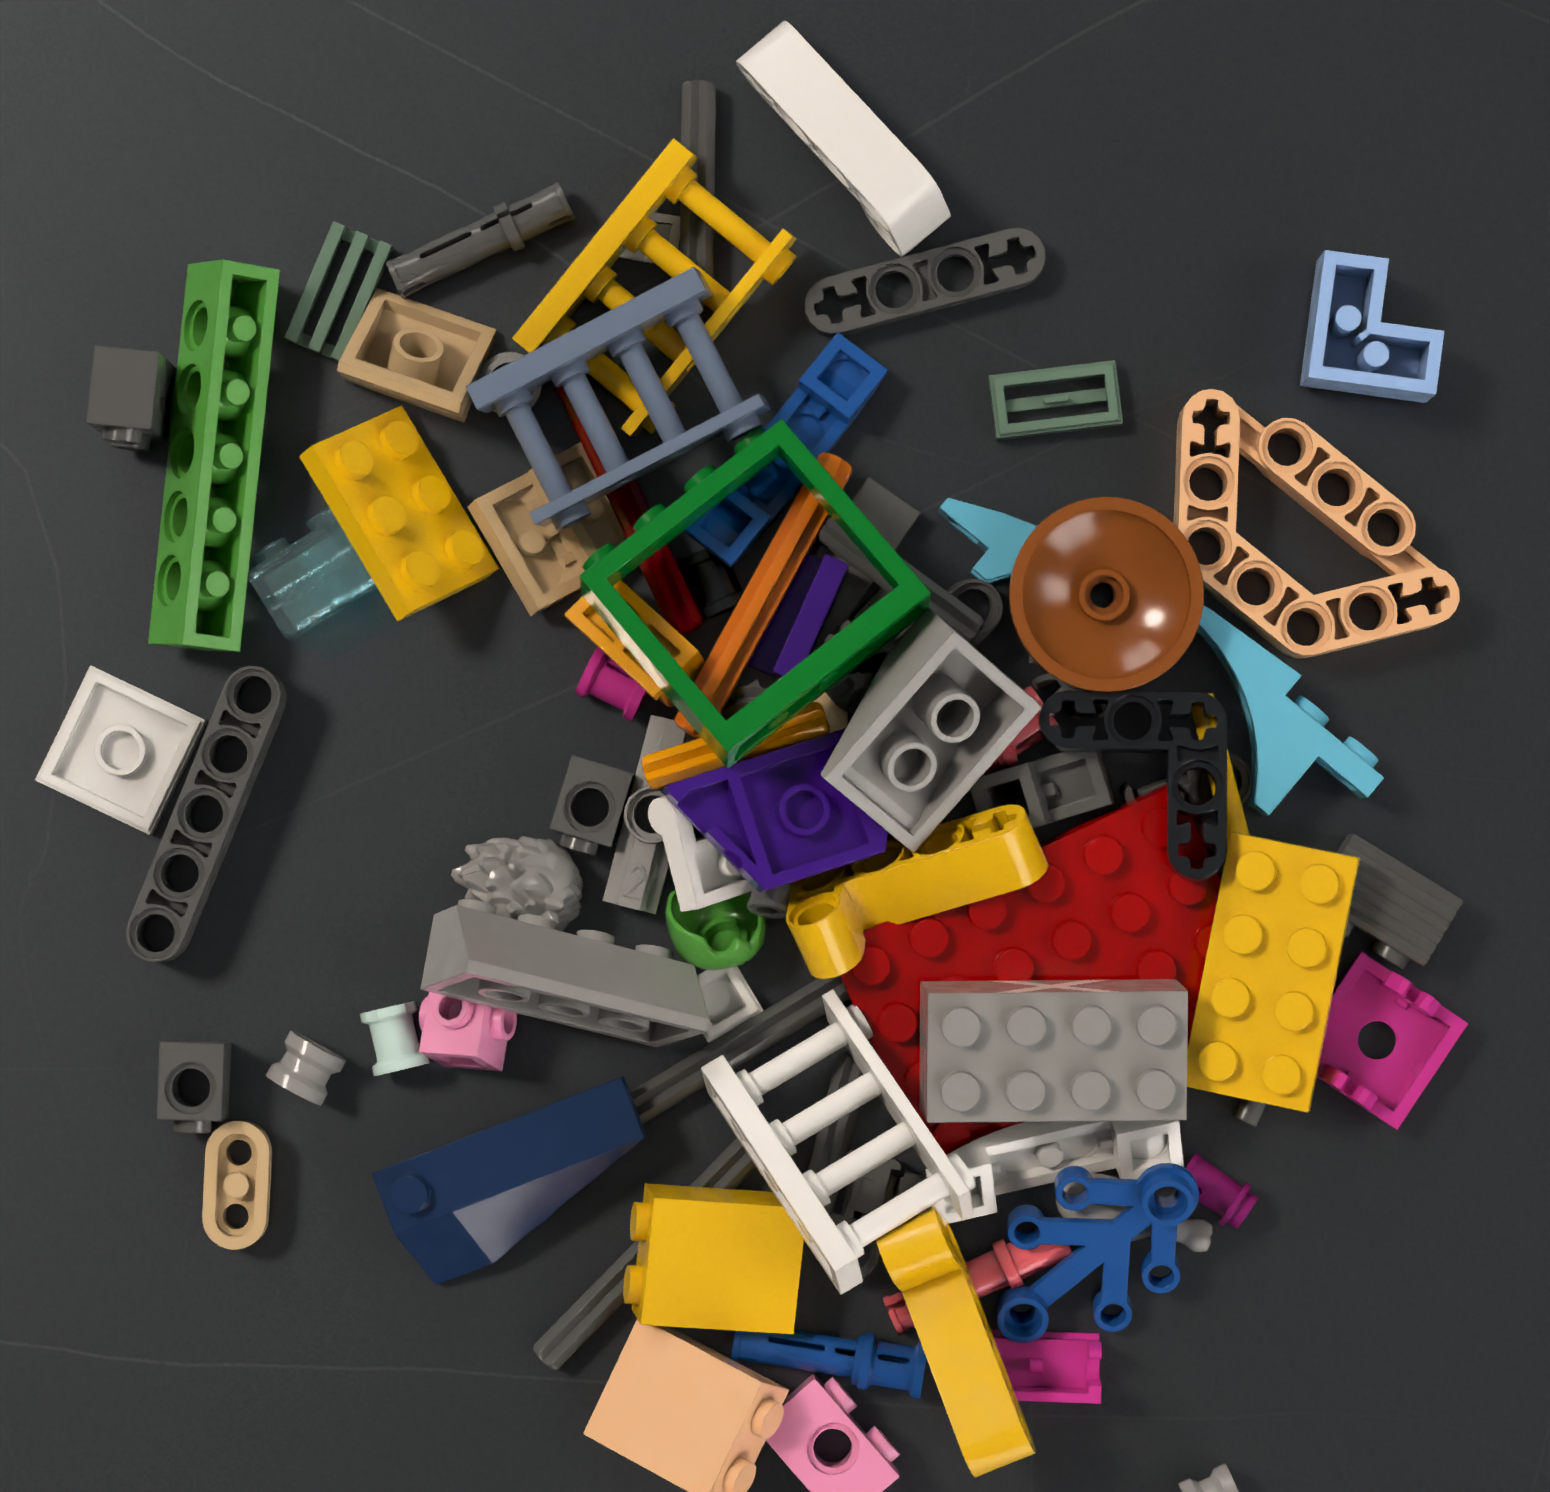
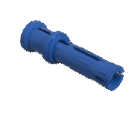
(862, 1360)

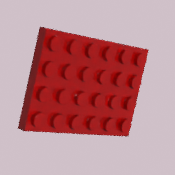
(1095, 914)

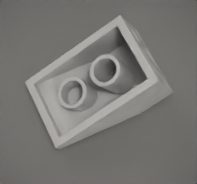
(926, 730)

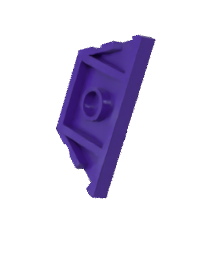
(779, 815)

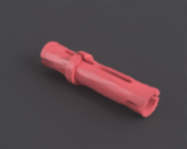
(990, 1273)

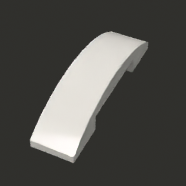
(1037, 1151)

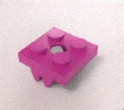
(1422, 1040)

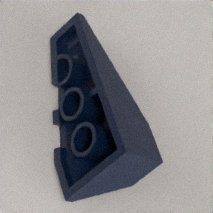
(492, 1188)

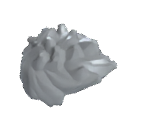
(523, 878)

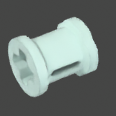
(394, 1038)

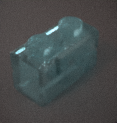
(310, 577)

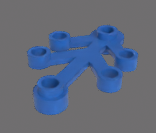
(1100, 1242)

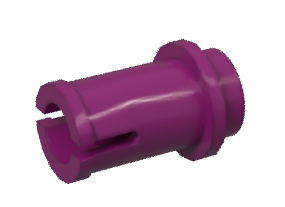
(1221, 1192)

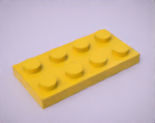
(1270, 971)

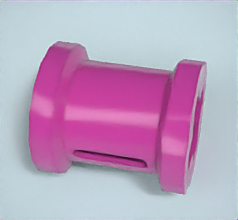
(611, 684)

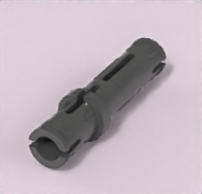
(475, 242)

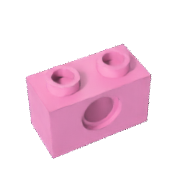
(826, 1406)

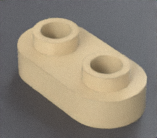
(236, 1184)

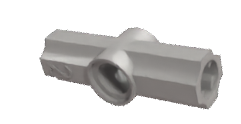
(641, 857)

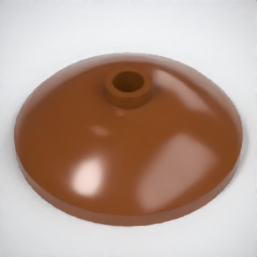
(1152, 583)

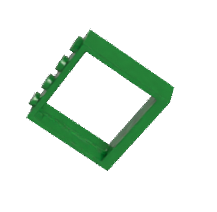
(812, 676)

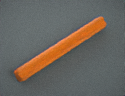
(764, 593)

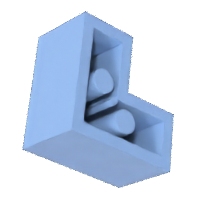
(1351, 346)

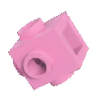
(464, 1033)

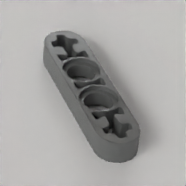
(922, 275)

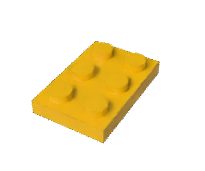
(399, 512)

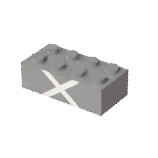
(1053, 1050)

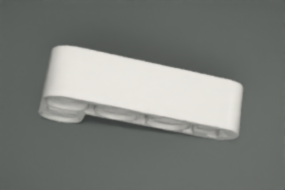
(846, 137)

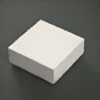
(727, 1000)

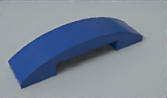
(819, 415)

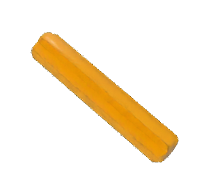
(698, 758)

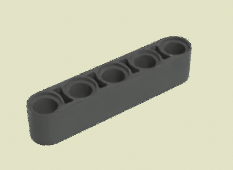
(182, 836)

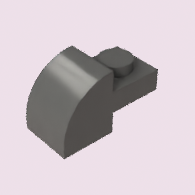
(1048, 787)

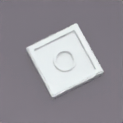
(121, 750)

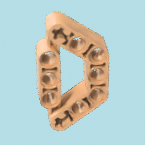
(1300, 482)

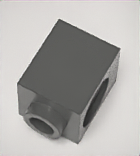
(591, 775)
(214, 1062)

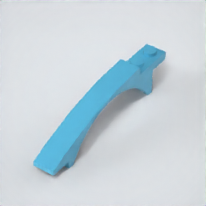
(1281, 732)

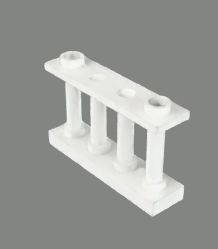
(808, 1193)

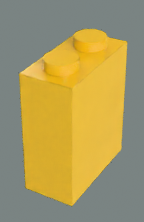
(713, 1260)

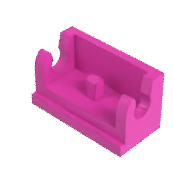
(1054, 1367)

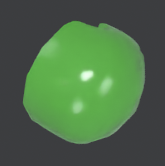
(717, 934)

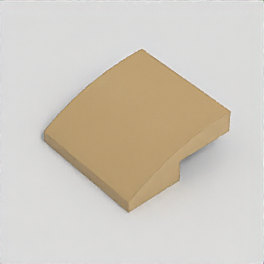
(536, 558)

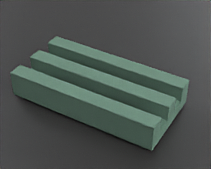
(359, 243)
(1002, 407)

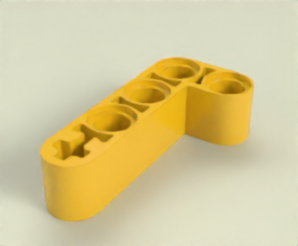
(950, 869)
(957, 1341)

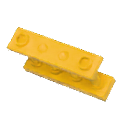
(634, 229)

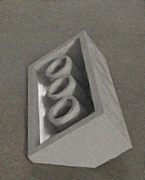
(563, 975)

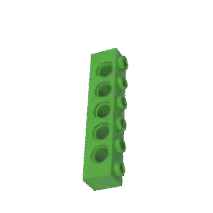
(214, 456)

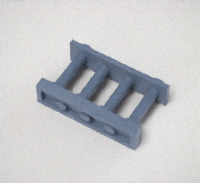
(566, 366)

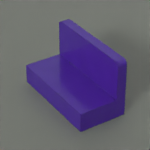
(800, 616)

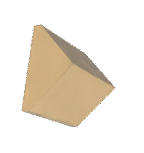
(416, 354)

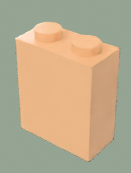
(686, 1411)

